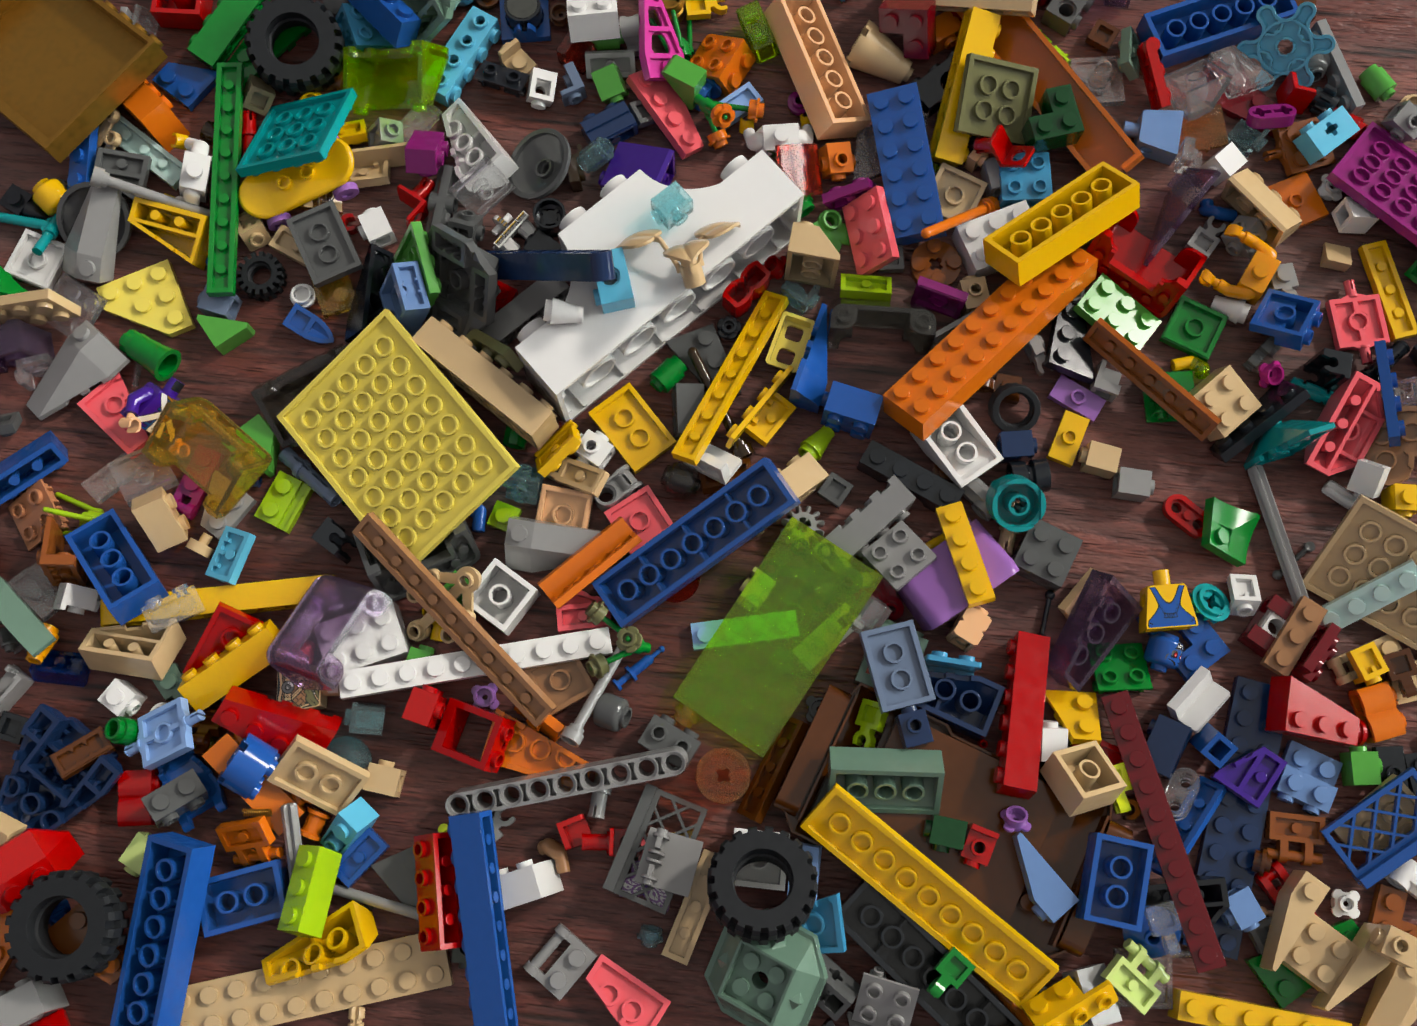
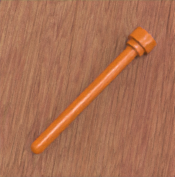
(985, 206)

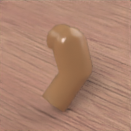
(557, 852)

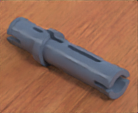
(303, 470)

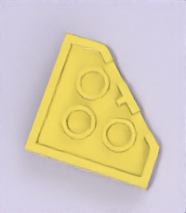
(150, 299)

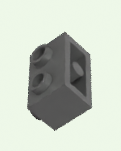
(662, 734)
(175, 799)

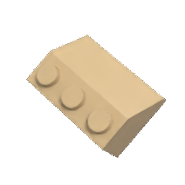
(1252, 198)
(811, 256)

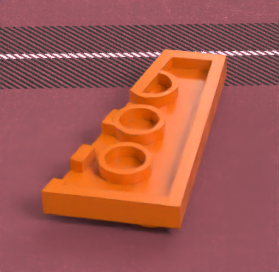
(534, 753)

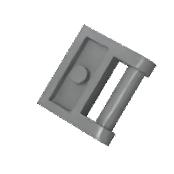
(568, 966)

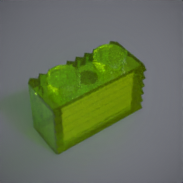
(757, 31)

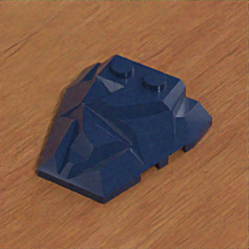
(35, 789)

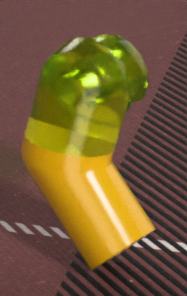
(1193, 363)

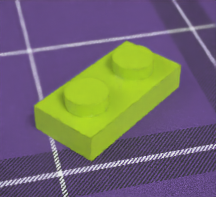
(865, 287)

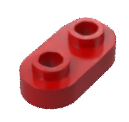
(1187, 514)

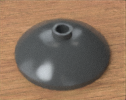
(542, 163)
(70, 206)

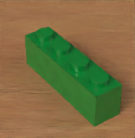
(222, 31)

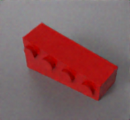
(272, 720)

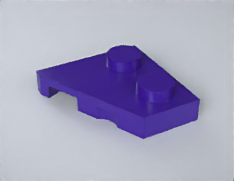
(1251, 775)

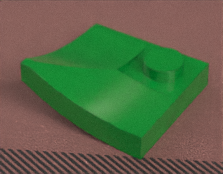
(1227, 530)

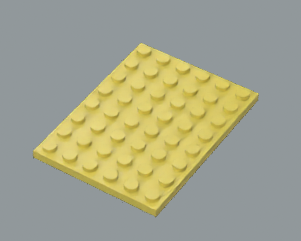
(397, 437)

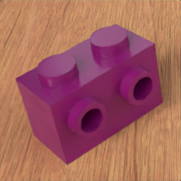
(425, 152)

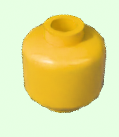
(48, 194)

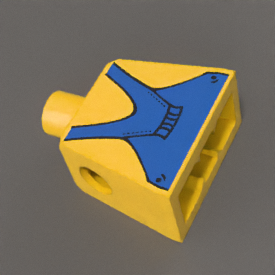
(1165, 606)

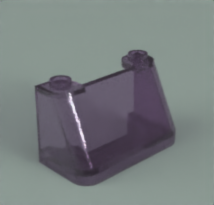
(317, 627)

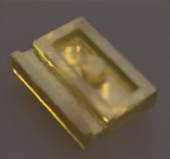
(335, 296)

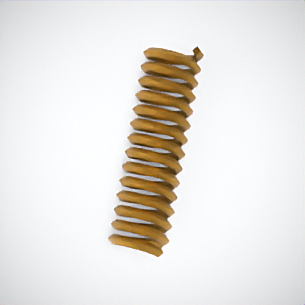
(268, 812)

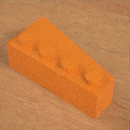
(268, 797)

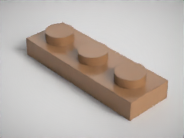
(1293, 636)

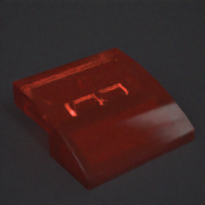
(801, 166)

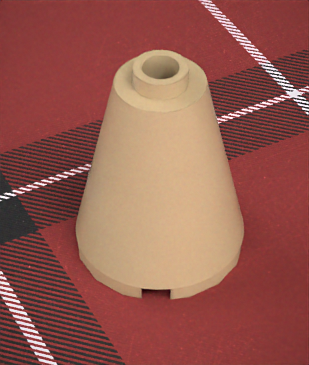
(879, 56)

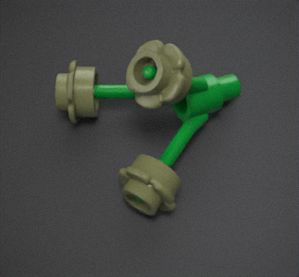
(628, 641)

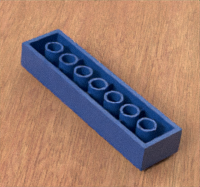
(696, 542)
(163, 931)

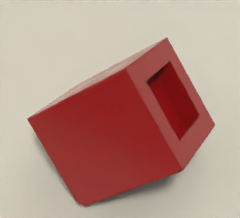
(1294, 94)
(572, 829)

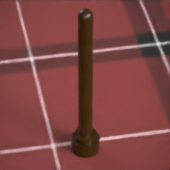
(740, 448)

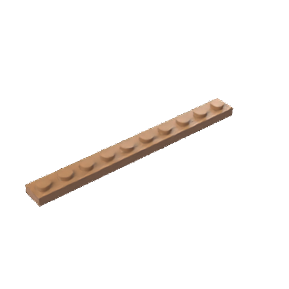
(454, 619)

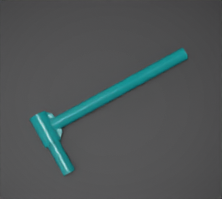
(48, 227)

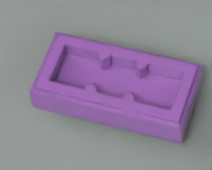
(1076, 398)

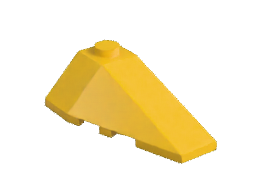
(344, 936)

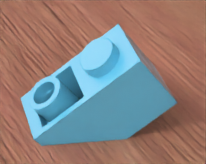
(349, 825)

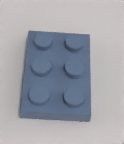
(897, 666)

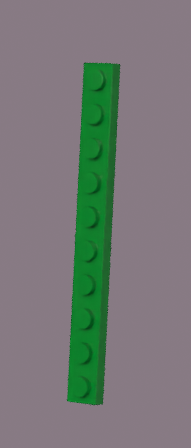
(225, 180)

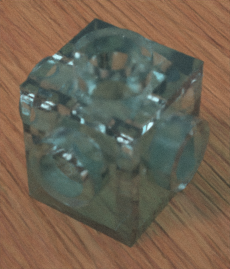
(524, 485)

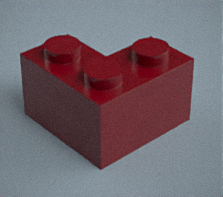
(915, 21)

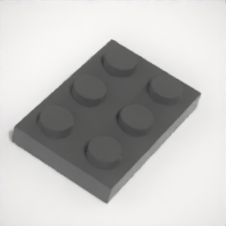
(324, 244)

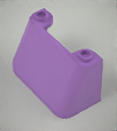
(937, 592)

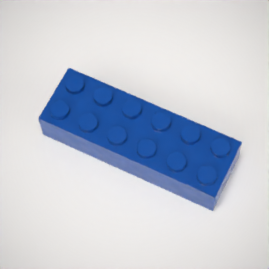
(1205, 26)
(905, 162)

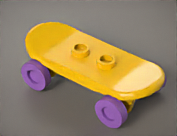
(277, 192)

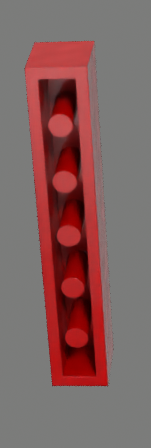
(1022, 715)

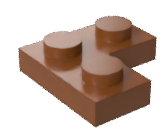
(1389, 907)

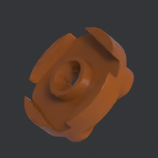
(934, 251)

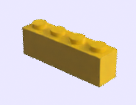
(231, 667)

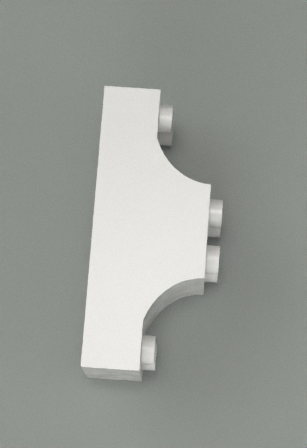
(585, 360)

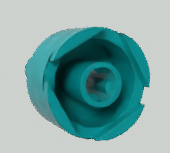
(1026, 512)

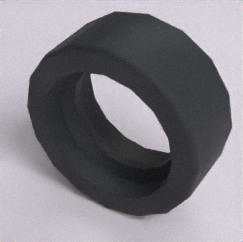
(1012, 388)

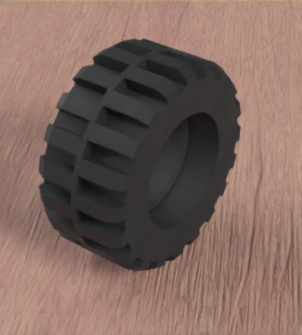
(302, 77)
(765, 847)
(30, 921)

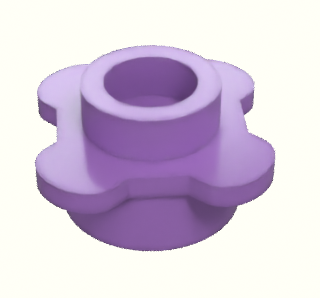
(490, 690)
(1015, 819)

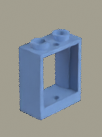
(406, 295)

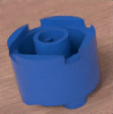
(248, 766)

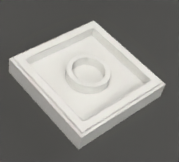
(34, 269)

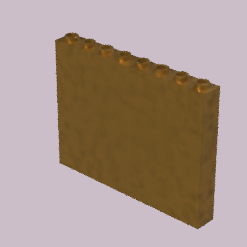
(69, 67)

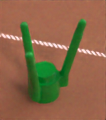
(687, 46)

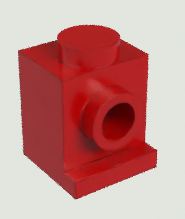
(978, 834)

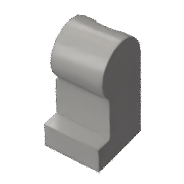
(630, 32)

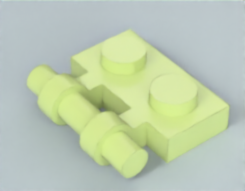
(1129, 982)

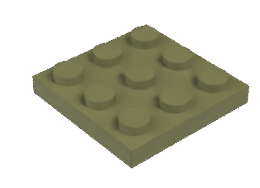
(995, 95)

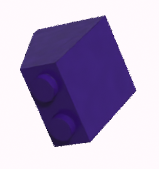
(630, 157)

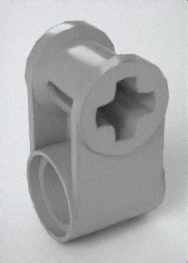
(620, 485)

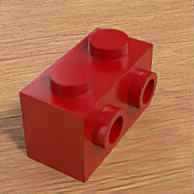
(425, 707)

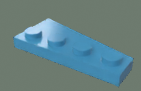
(828, 924)

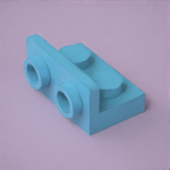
(230, 555)

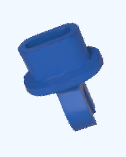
(709, 90)

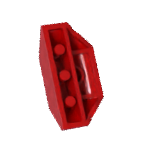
(32, 855)

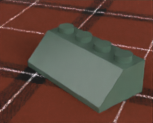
(889, 778)

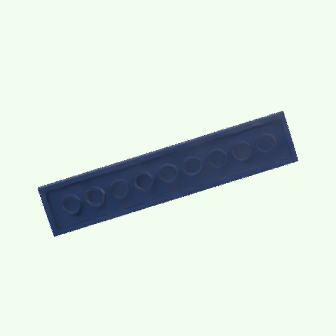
(1237, 827)

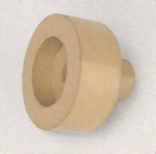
(201, 546)

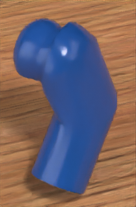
(1208, 209)

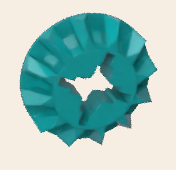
(1218, 601)

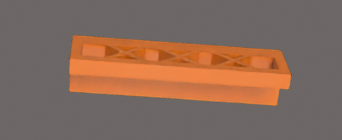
(589, 562)

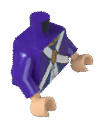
(147, 404)

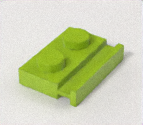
(284, 502)

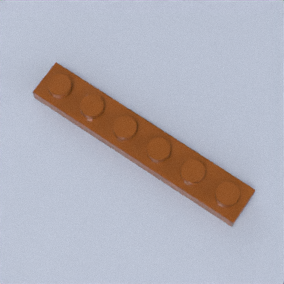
(1152, 379)

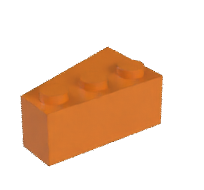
(154, 114)

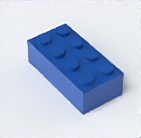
(115, 565)

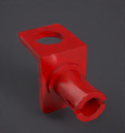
(1003, 149)
(416, 199)
(604, 842)

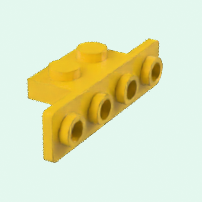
(767, 416)
(1067, 1005)

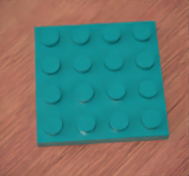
(297, 133)

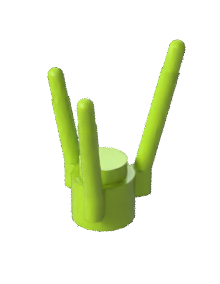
(84, 517)

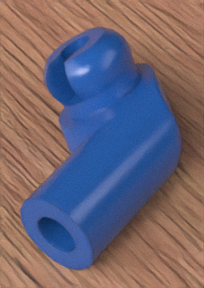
(479, 519)

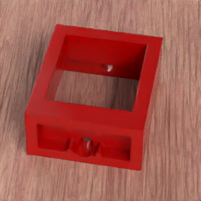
(452, 728)

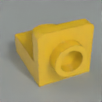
(1367, 664)

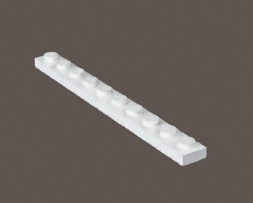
(460, 666)

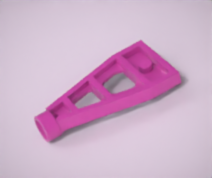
(651, 62)

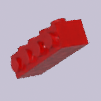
(436, 893)

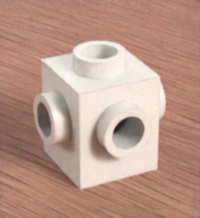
(595, 449)

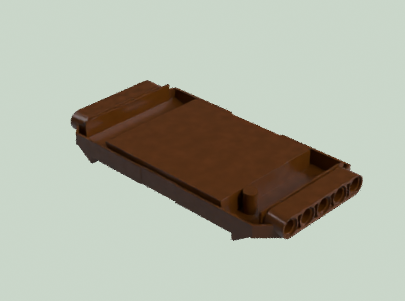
(968, 797)

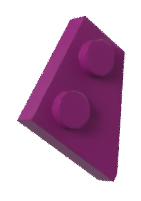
(842, 195)

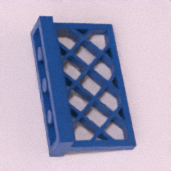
(1396, 853)

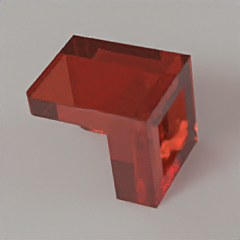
(574, 52)

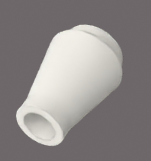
(1233, 308)
(562, 312)

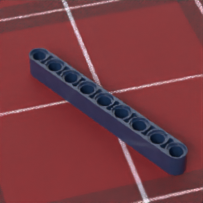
(555, 265)

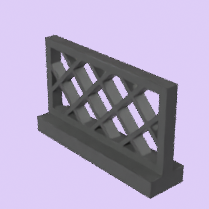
(633, 838)

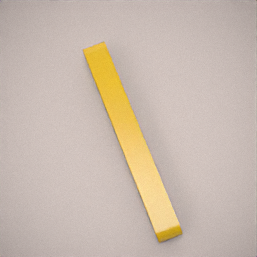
(246, 597)

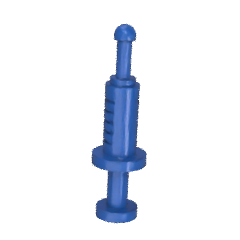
(637, 668)

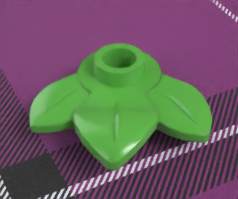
(837, 232)

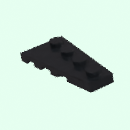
(1276, 405)

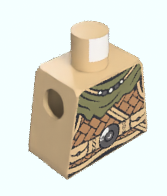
(302, 698)

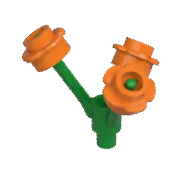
(722, 114)

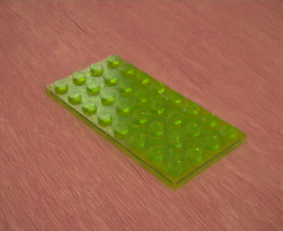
(777, 636)

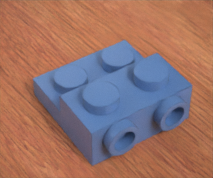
(1307, 779)

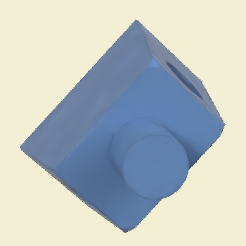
(1156, 134)

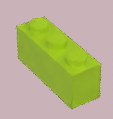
(310, 891)

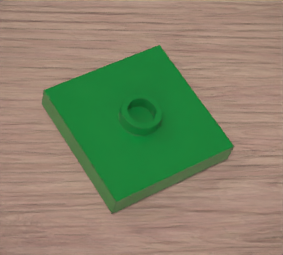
(1193, 328)

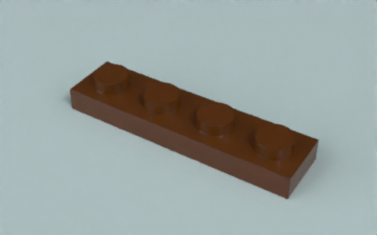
(772, 771)

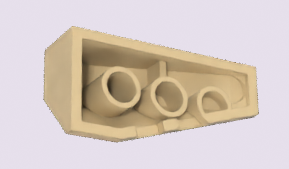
(1392, 998)

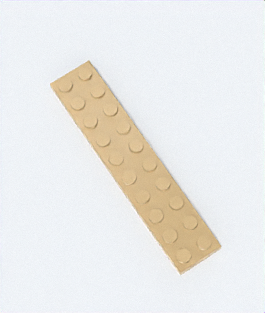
(376, 975)

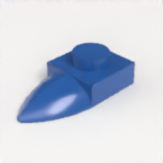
(308, 325)

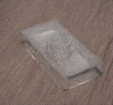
(420, 121)
(101, 484)

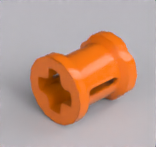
(314, 823)

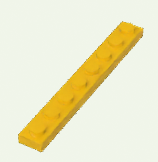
(730, 378)

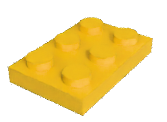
(632, 428)

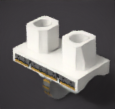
(520, 225)

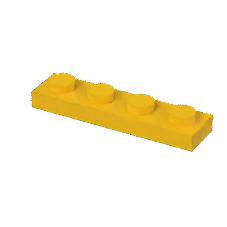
(1387, 283)
(965, 554)

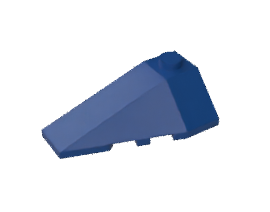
(811, 377)

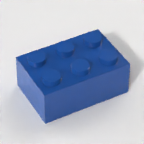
(1115, 881)
(245, 897)

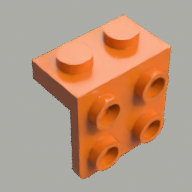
(725, 60)

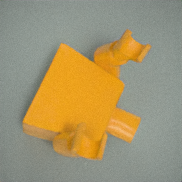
(1257, 273)

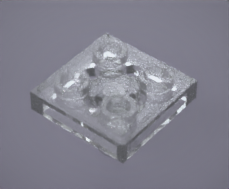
(1096, 73)

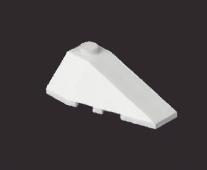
(473, 141)

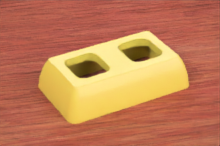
(780, 342)

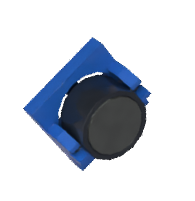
(524, 18)

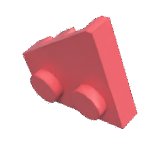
(572, 615)

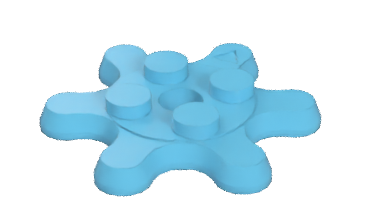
(1296, 30)

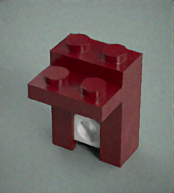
(1320, 647)

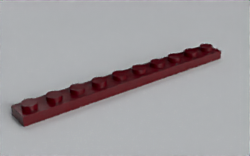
(1163, 833)

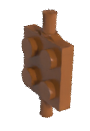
(1289, 154)

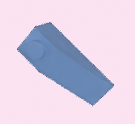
(1044, 887)

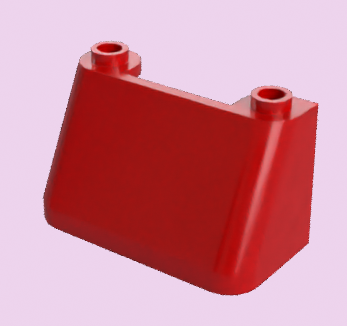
(1158, 285)

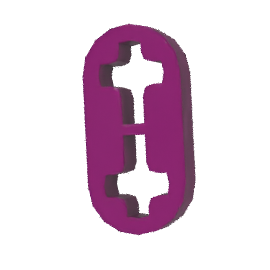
(1271, 116)

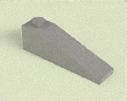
(93, 238)
(80, 363)

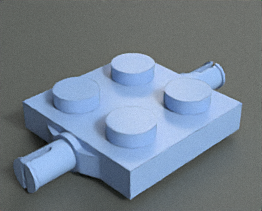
(165, 733)

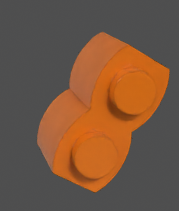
(1378, 710)

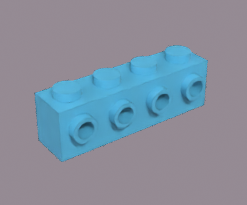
(466, 51)

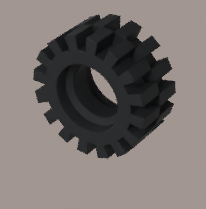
(252, 266)

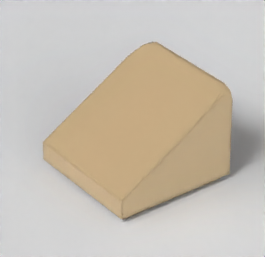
(1336, 257)

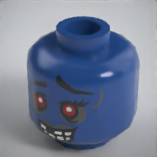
(1163, 651)

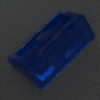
(61, 668)

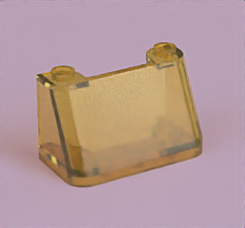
(208, 451)

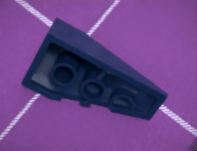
(964, 702)

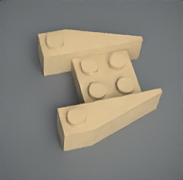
(1314, 947)

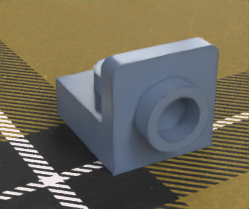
(575, 88)

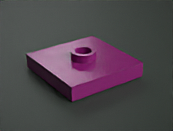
(939, 297)

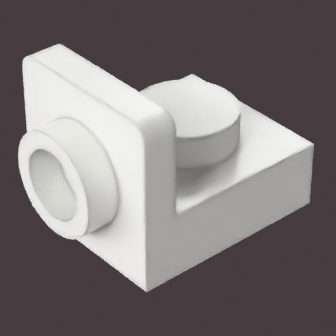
(1243, 594)

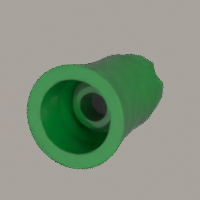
(153, 356)

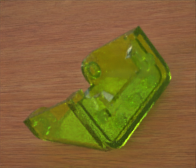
(394, 76)

